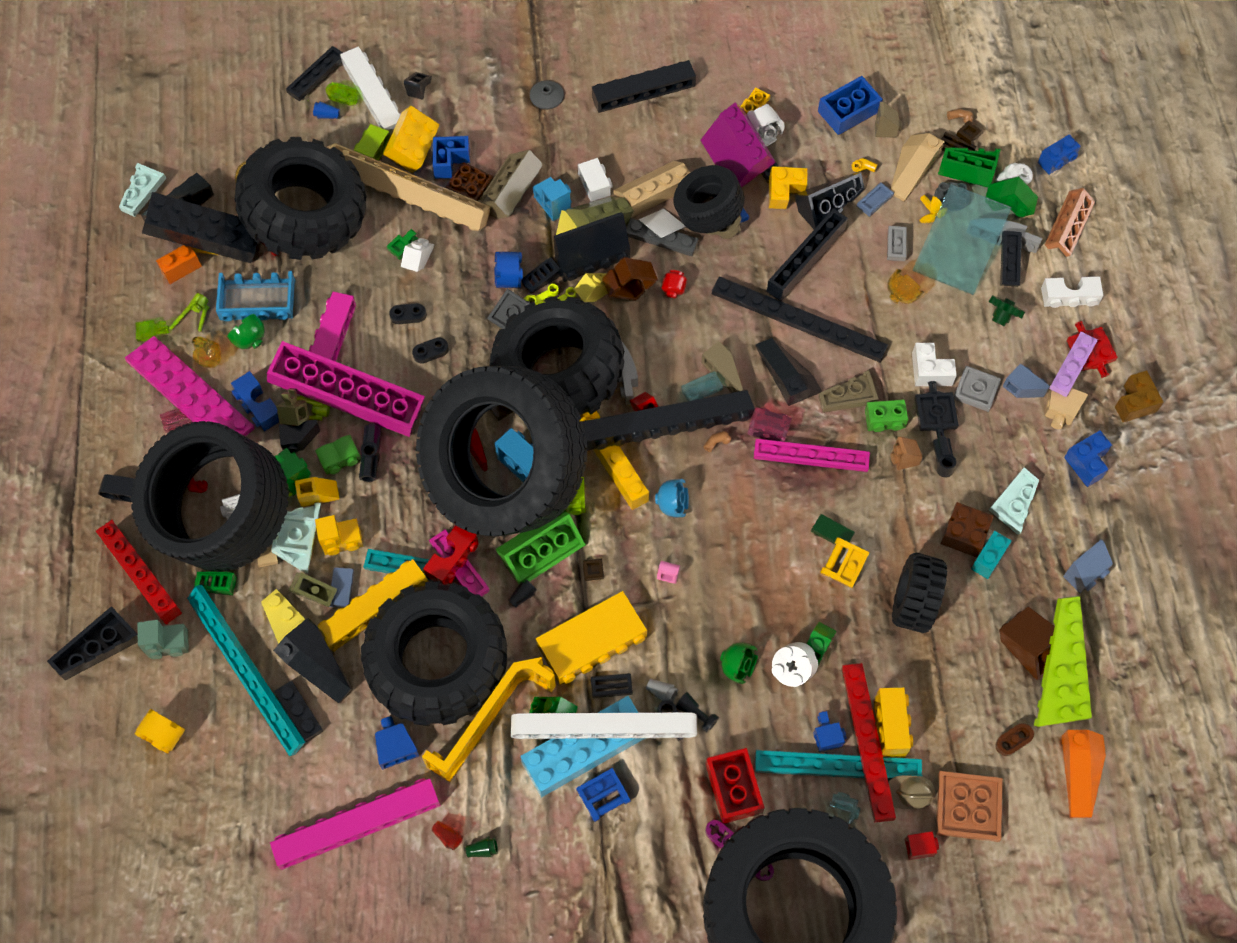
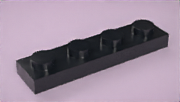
(315, 74)

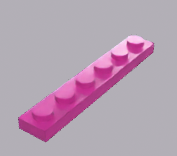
(811, 455)

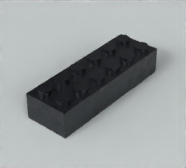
(198, 228)

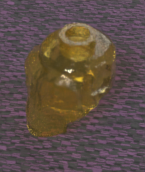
(206, 352)

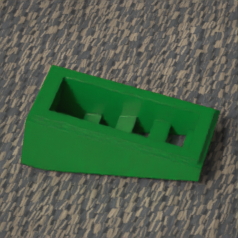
(228, 589)

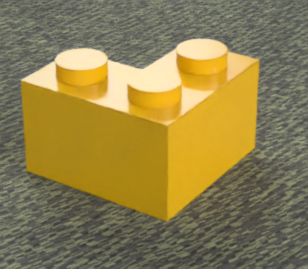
(785, 181)
(338, 536)

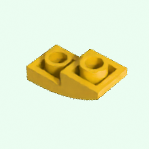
(756, 99)

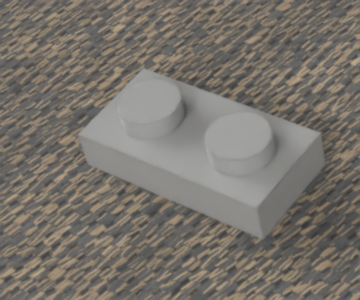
(896, 243)

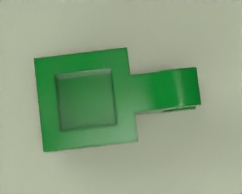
(398, 244)

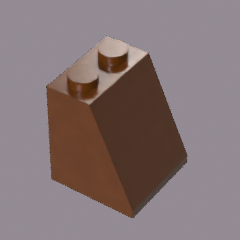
(1028, 640)

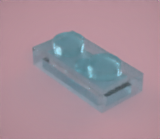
(702, 387)

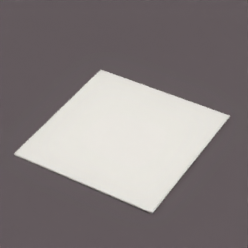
(662, 223)

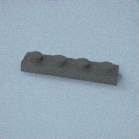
(675, 241)

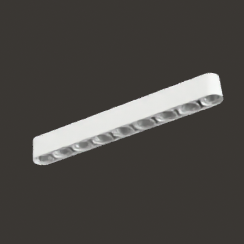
(603, 725)

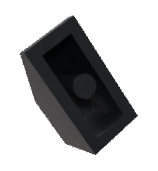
(298, 437)

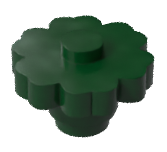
(1005, 310)

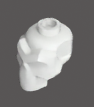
(1014, 170)

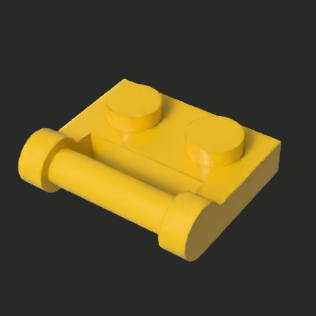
(850, 566)

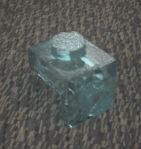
(844, 802)

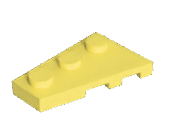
(281, 614)

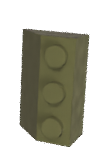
(600, 209)

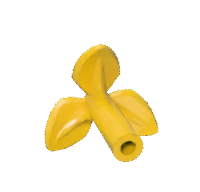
(933, 206)

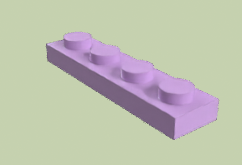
(1073, 364)

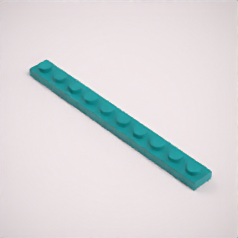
(246, 670)

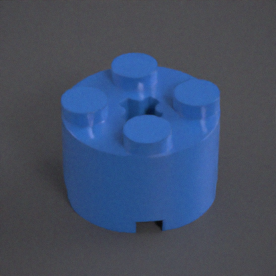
(508, 269)

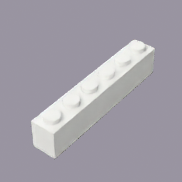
(371, 88)

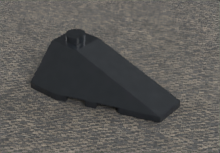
(789, 375)

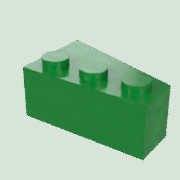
(969, 166)

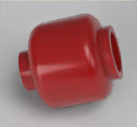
(674, 283)

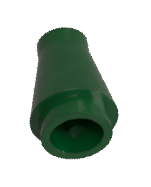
(483, 848)

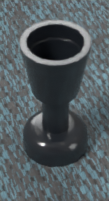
(688, 704)

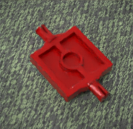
(1102, 352)

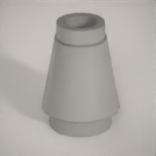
(662, 690)

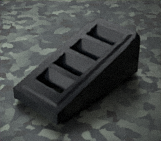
(543, 267)

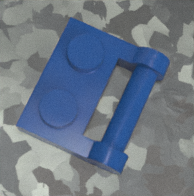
(599, 788)

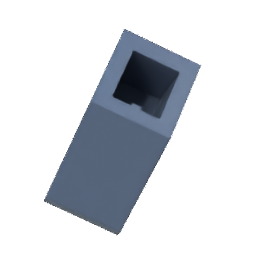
(1025, 384)

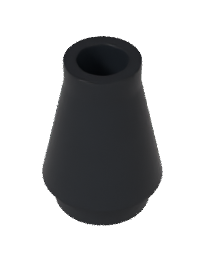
(523, 592)

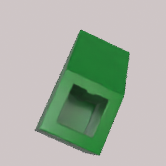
(820, 640)
(552, 705)

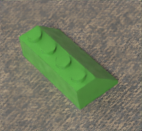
(540, 548)

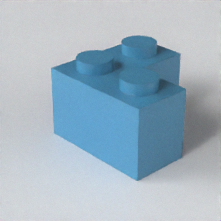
(553, 197)

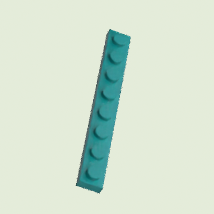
(829, 764)

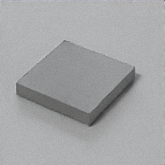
(977, 388)

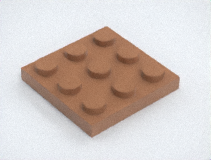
(969, 806)

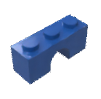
(247, 390)

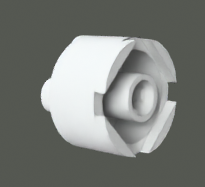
(766, 123)
(784, 668)

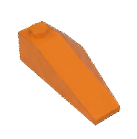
(1083, 764)

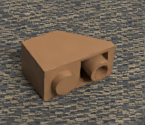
(905, 453)

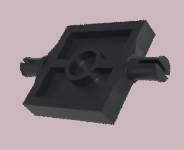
(936, 411)

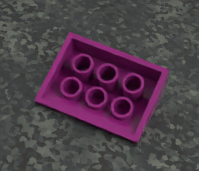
(737, 145)

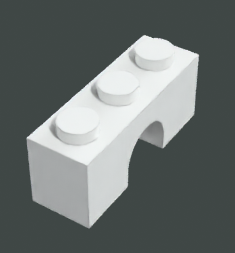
(1057, 294)

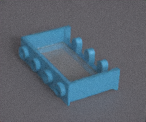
(262, 297)

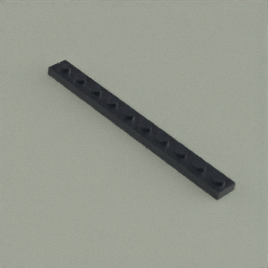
(799, 319)

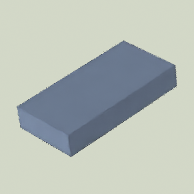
(875, 199)
(342, 581)

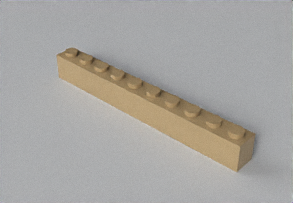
(418, 191)

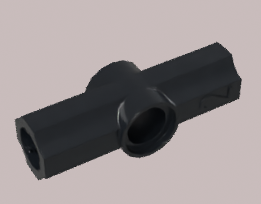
(369, 463)

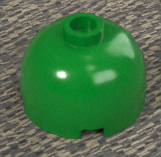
(248, 333)
(739, 661)

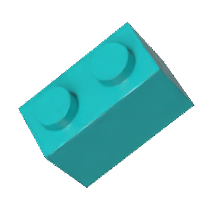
(991, 554)

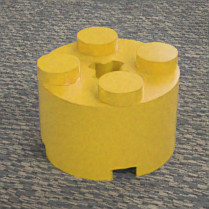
(159, 731)

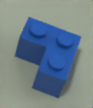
(449, 151)
(1086, 458)

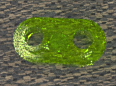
(343, 94)

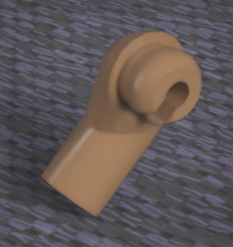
(959, 113)
(716, 438)

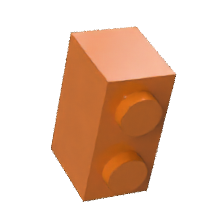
(178, 263)

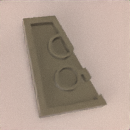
(849, 395)

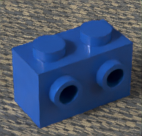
(1059, 154)

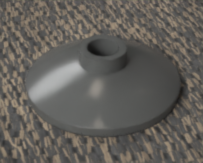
(548, 99)

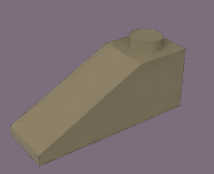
(720, 360)

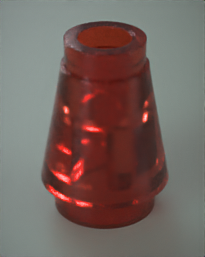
(447, 835)

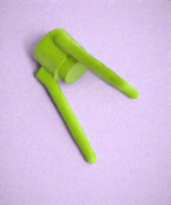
(197, 304)
(320, 410)

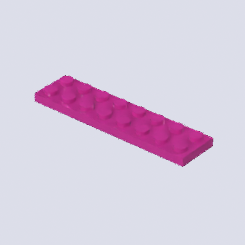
(184, 387)

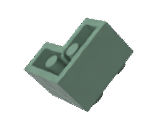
(162, 640)

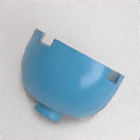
(673, 498)

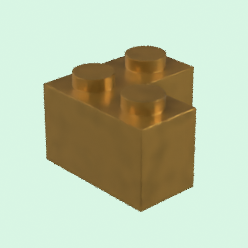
(1141, 398)

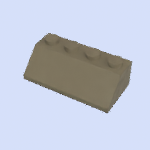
(511, 183)

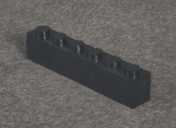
(643, 86)
(806, 255)

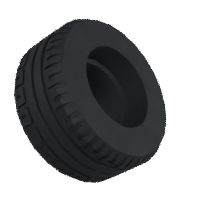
(716, 213)

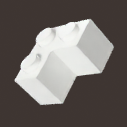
(929, 368)

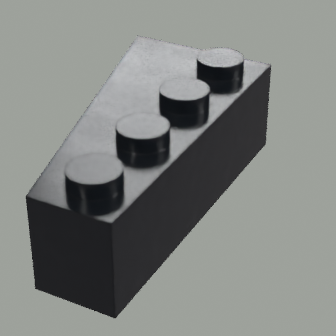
(97, 642)

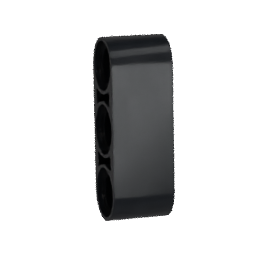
(116, 487)

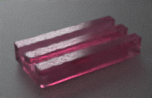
(164, 417)

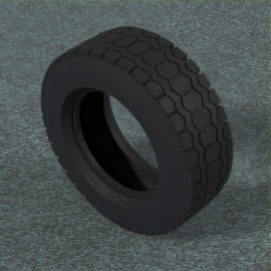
(447, 460)

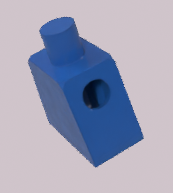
(394, 744)

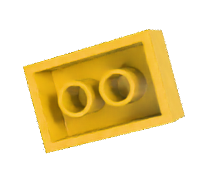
(411, 139)
(893, 722)

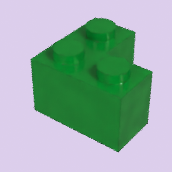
(1014, 193)
(294, 468)

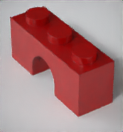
(445, 568)

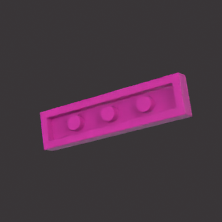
(467, 575)

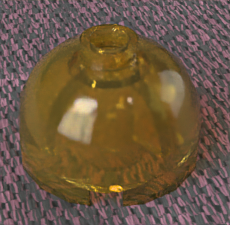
(903, 288)

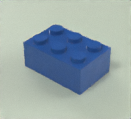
(849, 105)

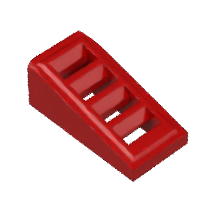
(477, 450)

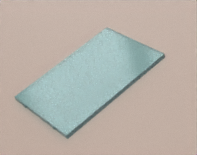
(962, 239)

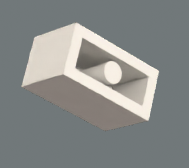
(594, 179)

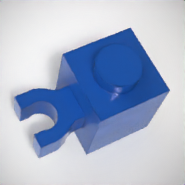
(828, 735)

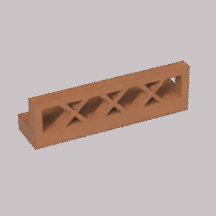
(1069, 217)

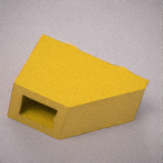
(316, 490)

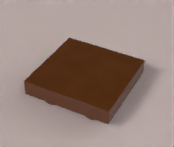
(469, 181)

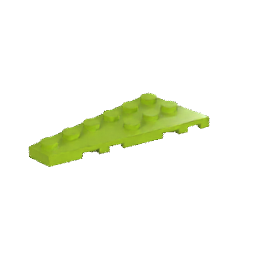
(1065, 672)

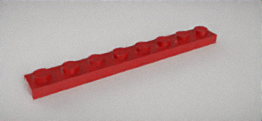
(868, 743)

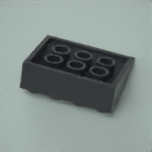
(591, 247)

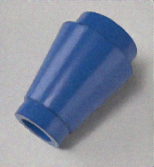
(325, 111)

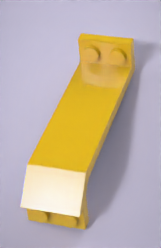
(519, 671)

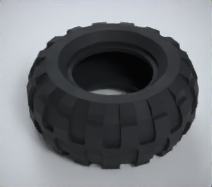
(306, 166)
(566, 325)
(443, 698)

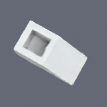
(416, 254)

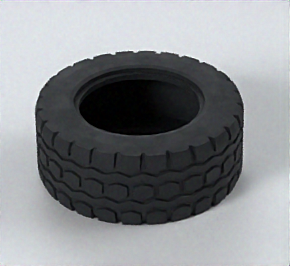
(806, 837)

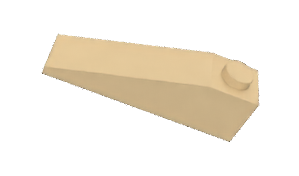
(914, 162)

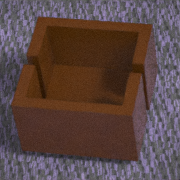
(626, 277)
(967, 529)

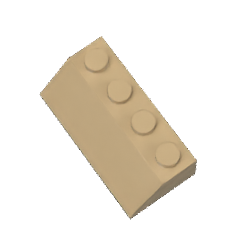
(653, 187)

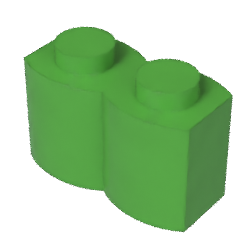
(338, 455)

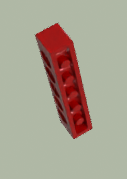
(138, 572)

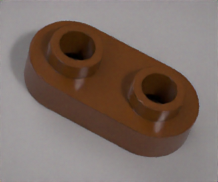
(1013, 739)

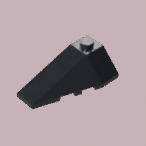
(818, 201)
(310, 656)

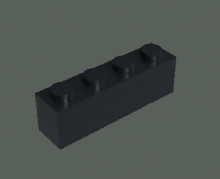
(193, 190)

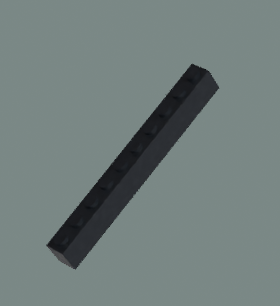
(668, 420)

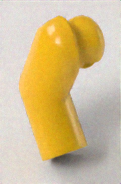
(862, 164)

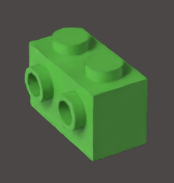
(886, 415)

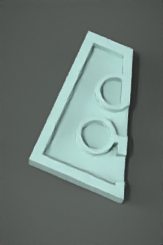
(142, 185)
(1015, 500)

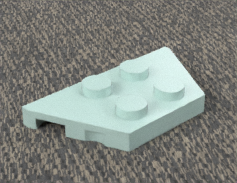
(297, 537)

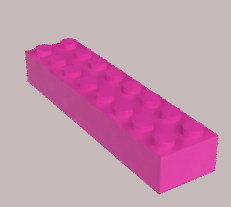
(345, 388)

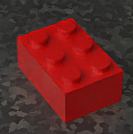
(734, 785)

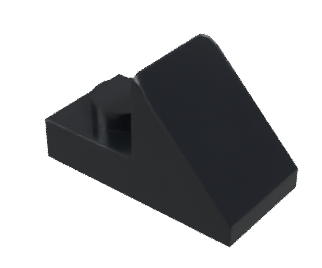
(416, 84)

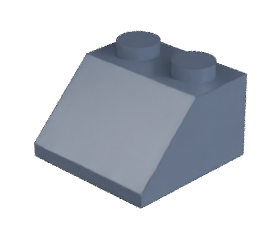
(1089, 567)

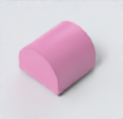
(668, 572)

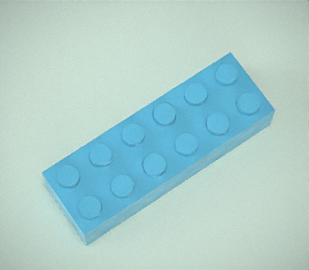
(565, 759)

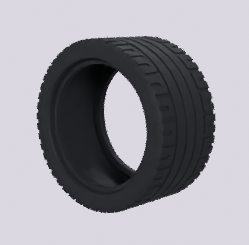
(166, 474)

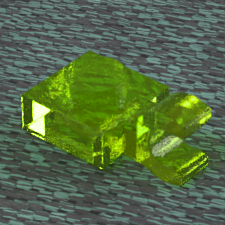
(150, 328)

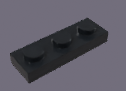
(1010, 258)
(298, 711)

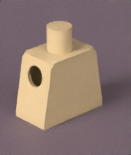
(1063, 408)

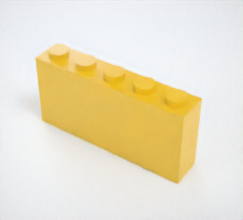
(591, 638)

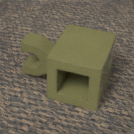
(292, 410)

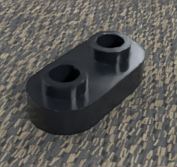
(407, 313)
(430, 350)

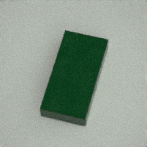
(831, 530)

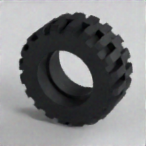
(919, 592)

